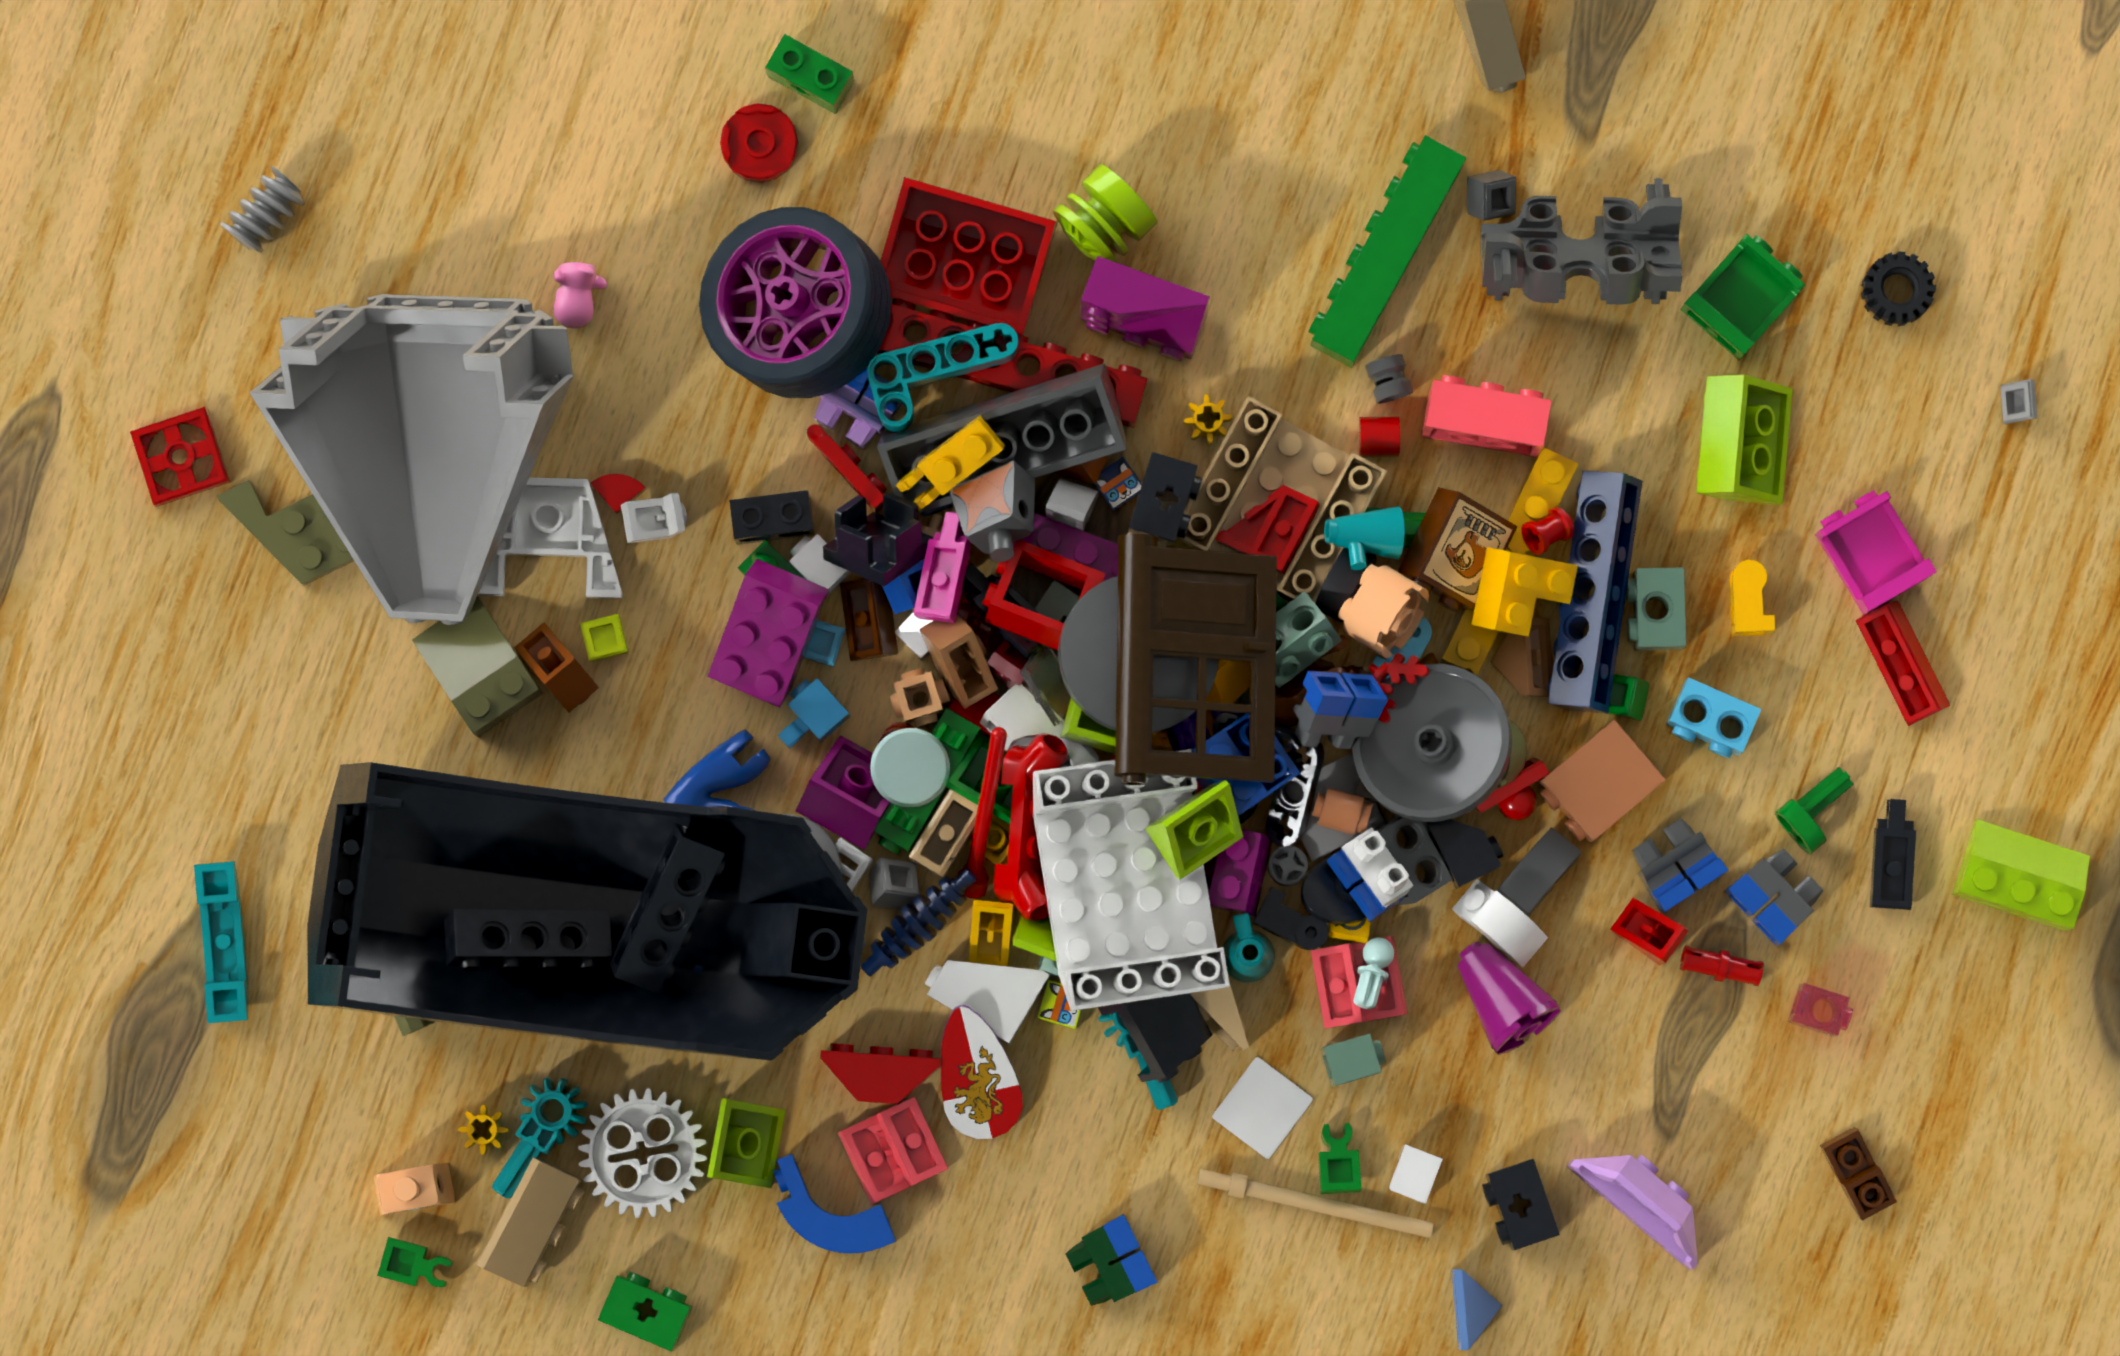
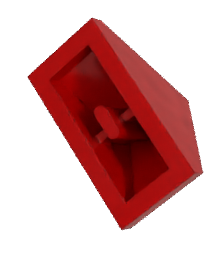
(1649, 931)

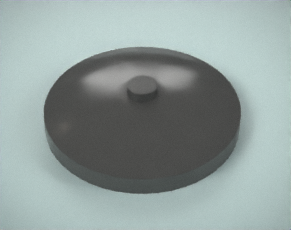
(1090, 663)
(1439, 749)

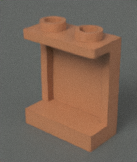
(1600, 782)

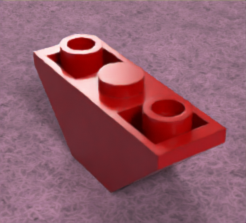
(880, 1074)

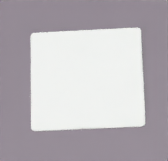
(1262, 1107)

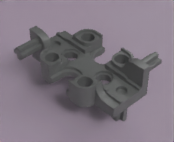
(1624, 256)

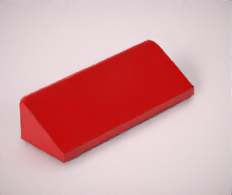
(1902, 662)

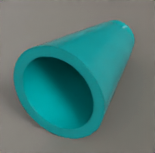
(1369, 532)
(1237, 965)

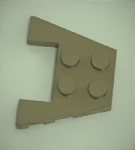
(295, 535)

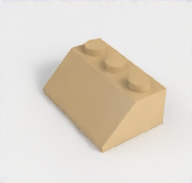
(531, 1223)

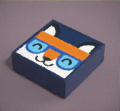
(1118, 484)

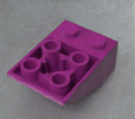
(1238, 874)

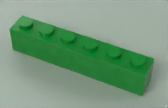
(1388, 250)

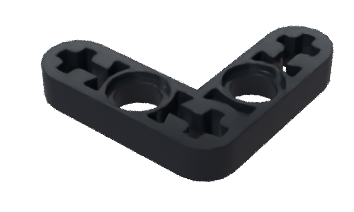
(1281, 801)

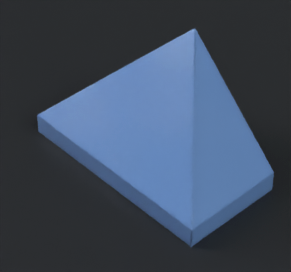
(1472, 1308)

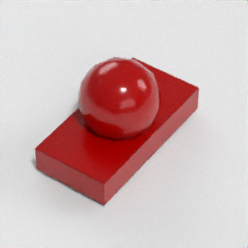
(1518, 799)

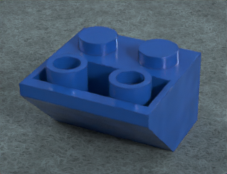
(1235, 741)

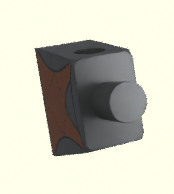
(996, 509)

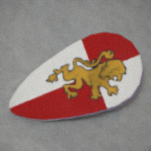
(977, 1077)

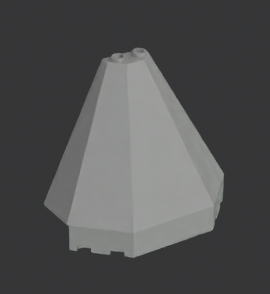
(418, 433)

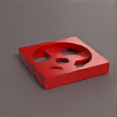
(143, 437)

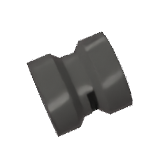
(1389, 378)

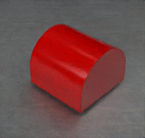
(1379, 436)

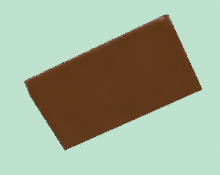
(868, 620)

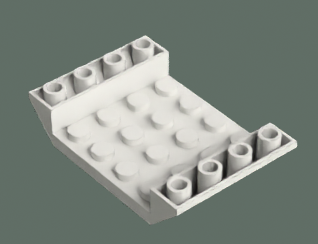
(1113, 903)

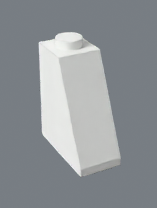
(993, 991)

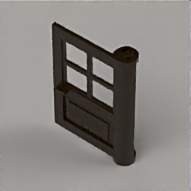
(1203, 610)

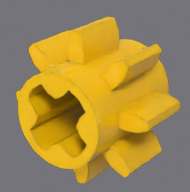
(1216, 412)
(472, 1129)

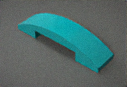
(222, 942)

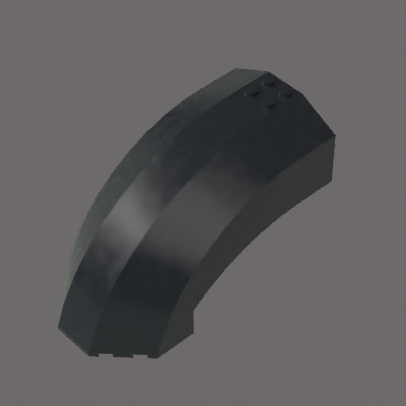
(417, 843)

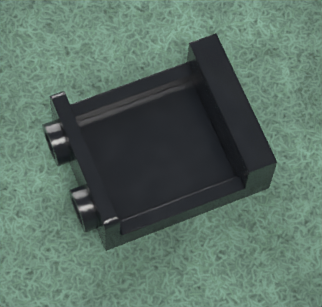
(1164, 1031)

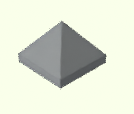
(2018, 401)

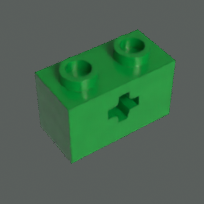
(809, 73)
(622, 1313)

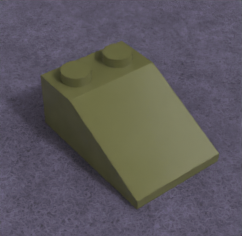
(478, 669)

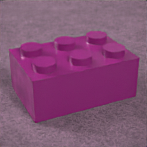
(768, 633)

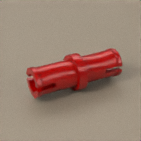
(1721, 965)

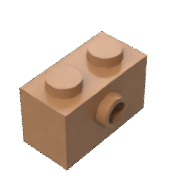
(959, 660)

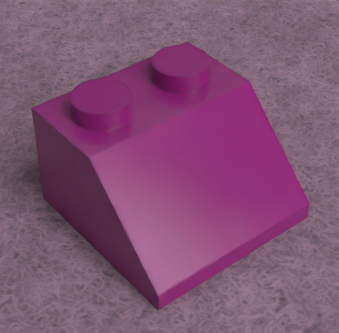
(844, 794)

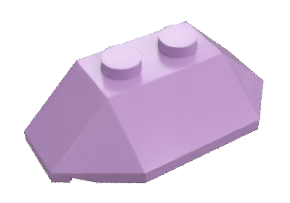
(1644, 1200)

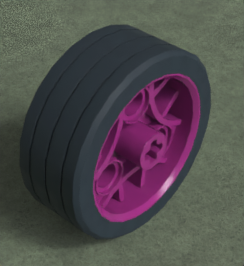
(795, 302)

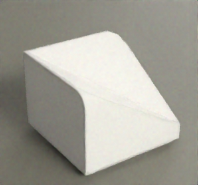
(912, 637)

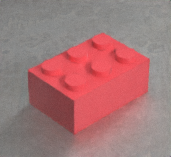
(1486, 416)

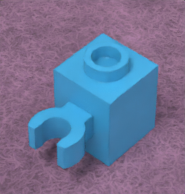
(816, 712)

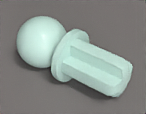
(1377, 954)

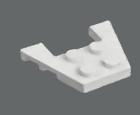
(557, 520)

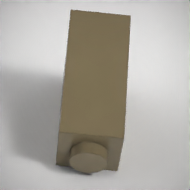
(1491, 43)

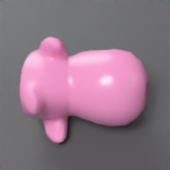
(574, 299)

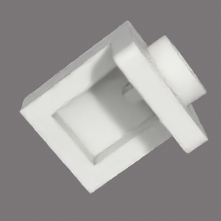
(654, 518)

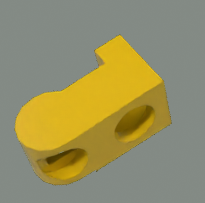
(1747, 600)

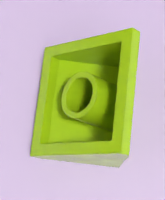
(1197, 829)
(746, 1143)

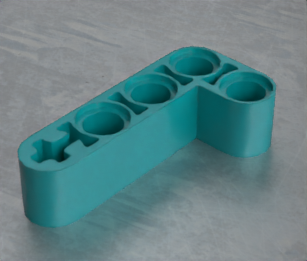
(944, 367)

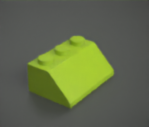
(1744, 439)
(2023, 876)

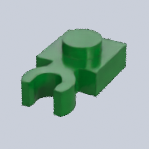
(1339, 1168)
(407, 1262)

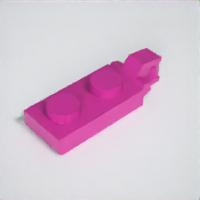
(943, 573)

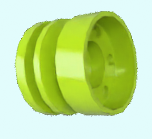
(1105, 216)

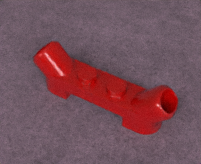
(1022, 877)

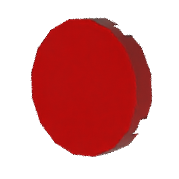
(759, 143)

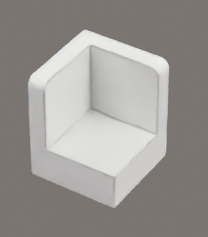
(1415, 1173)

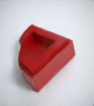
(618, 489)

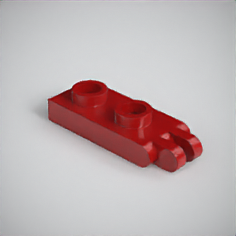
(845, 463)

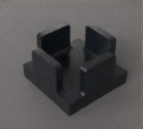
(877, 544)

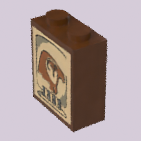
(1452, 548)

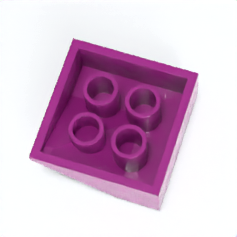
(1143, 309)

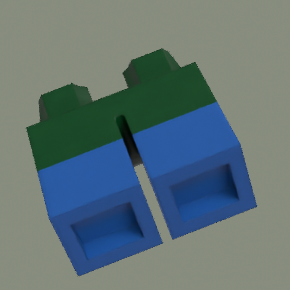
(1116, 1279)

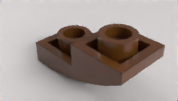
(1858, 1173)

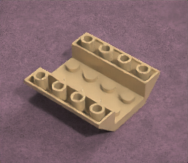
(1257, 460)

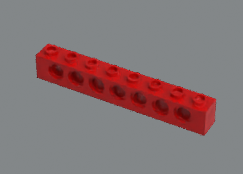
(1052, 358)

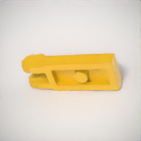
(953, 460)

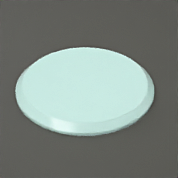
(910, 767)

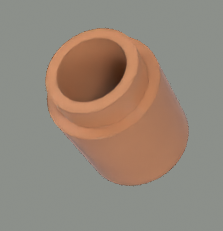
(1342, 811)

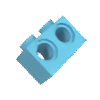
(1716, 707)

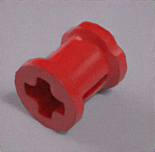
(1548, 530)

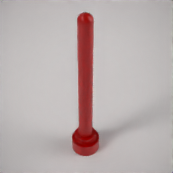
(984, 813)

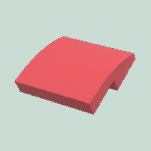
(1338, 980)
(892, 1150)

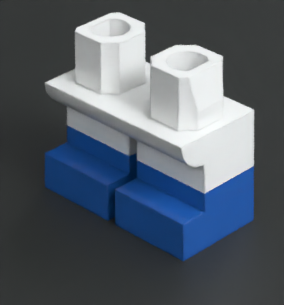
(1383, 877)

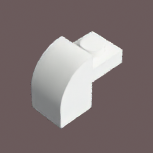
(1500, 922)

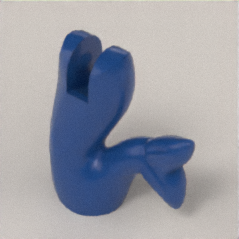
(717, 773)

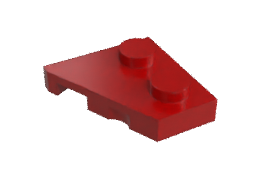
(1273, 527)

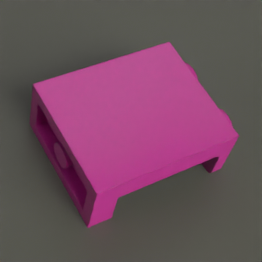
(1873, 552)

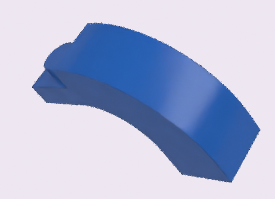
(828, 1231)

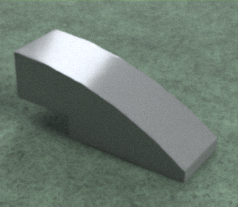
(1071, 503)

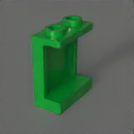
(1744, 295)

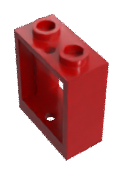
(1022, 620)

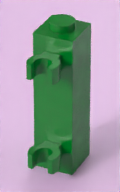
(903, 825)

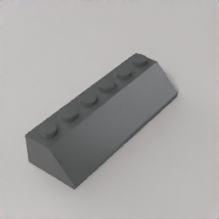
(1040, 425)

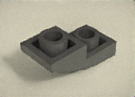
(1539, 871)

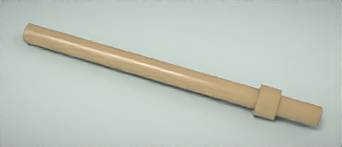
(1239, 1185)

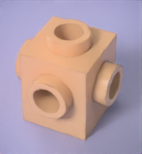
(912, 684)

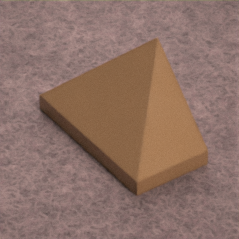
(1527, 660)

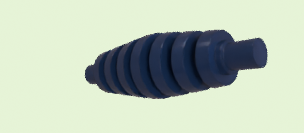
(918, 922)

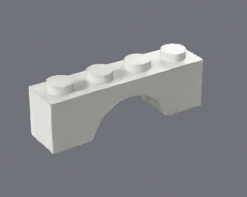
(1026, 719)

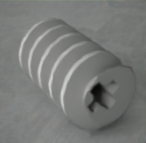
(264, 210)

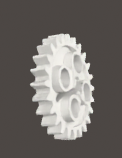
(649, 1188)

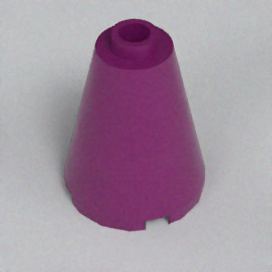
(1504, 997)

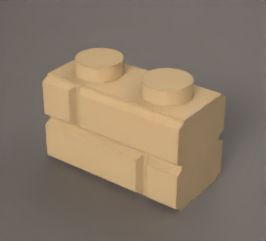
(945, 835)

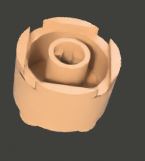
(1383, 609)

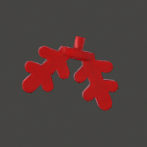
(1397, 669)

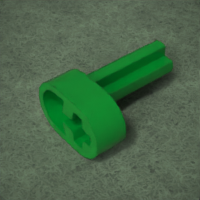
(1798, 815)

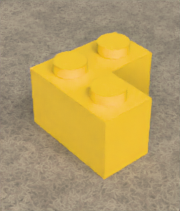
(1511, 586)

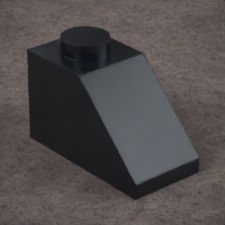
(1465, 850)

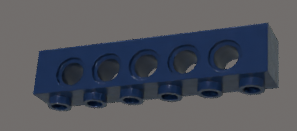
(1605, 608)

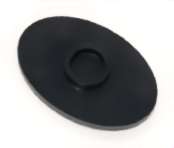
(1328, 898)

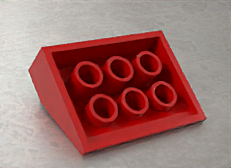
(966, 255)

